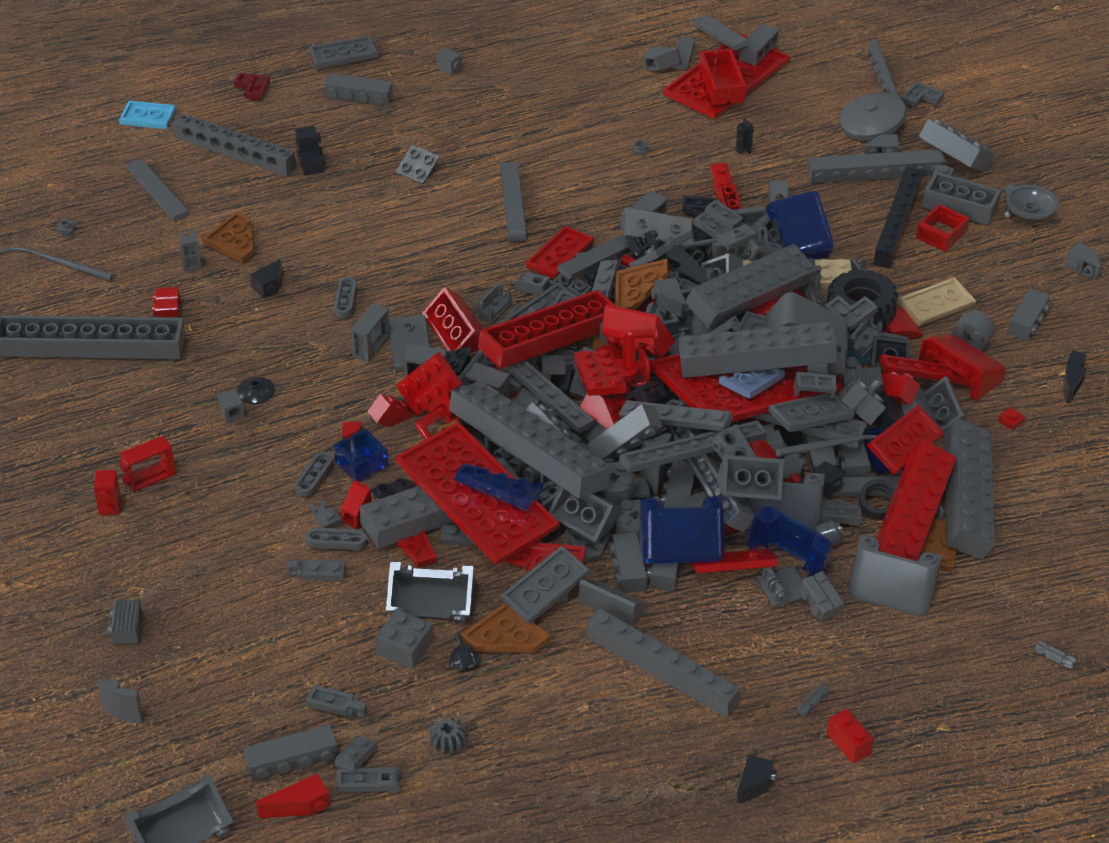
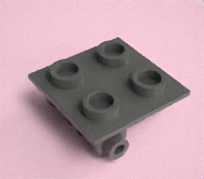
(418, 164)
(780, 585)

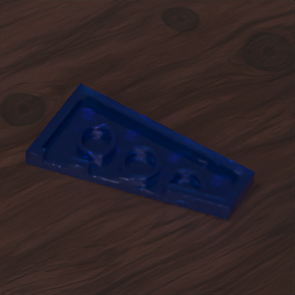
(513, 491)

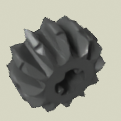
(447, 734)

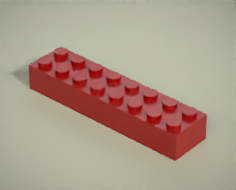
(544, 329)
(915, 500)

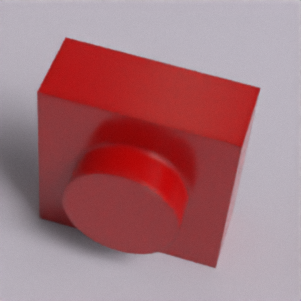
(1011, 418)

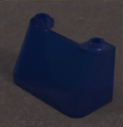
(803, 224)
(778, 528)
(681, 533)

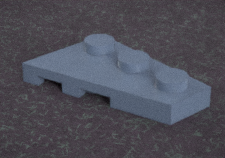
(752, 382)

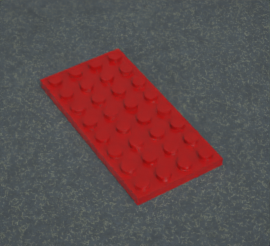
(692, 91)
(489, 522)

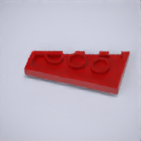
(418, 549)

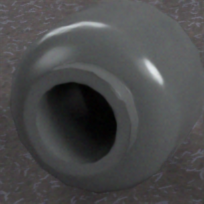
(831, 531)

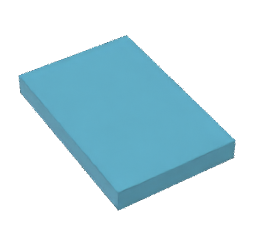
(147, 114)

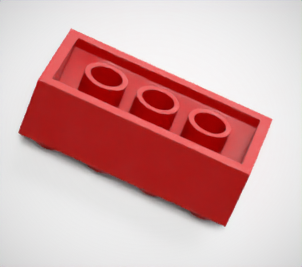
(620, 320)
(453, 321)

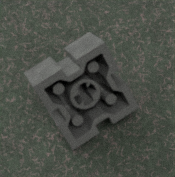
(862, 399)

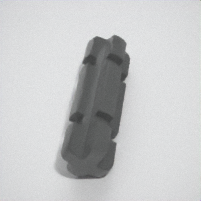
(1055, 654)
(812, 700)

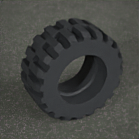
(876, 287)

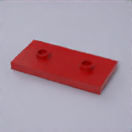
(559, 250)
(897, 441)
(737, 561)

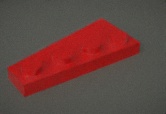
(537, 552)

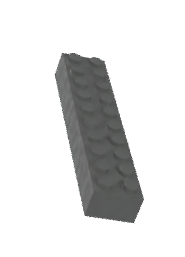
(91, 337)
(530, 439)

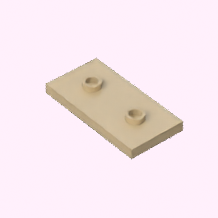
(936, 301)

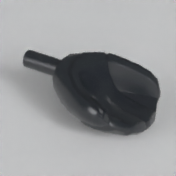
(463, 656)

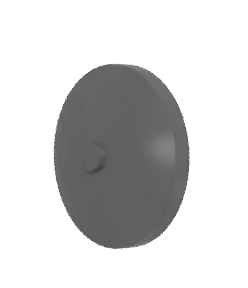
(873, 115)

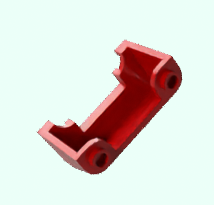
(978, 368)

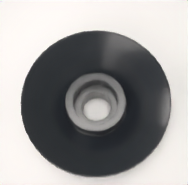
(256, 390)

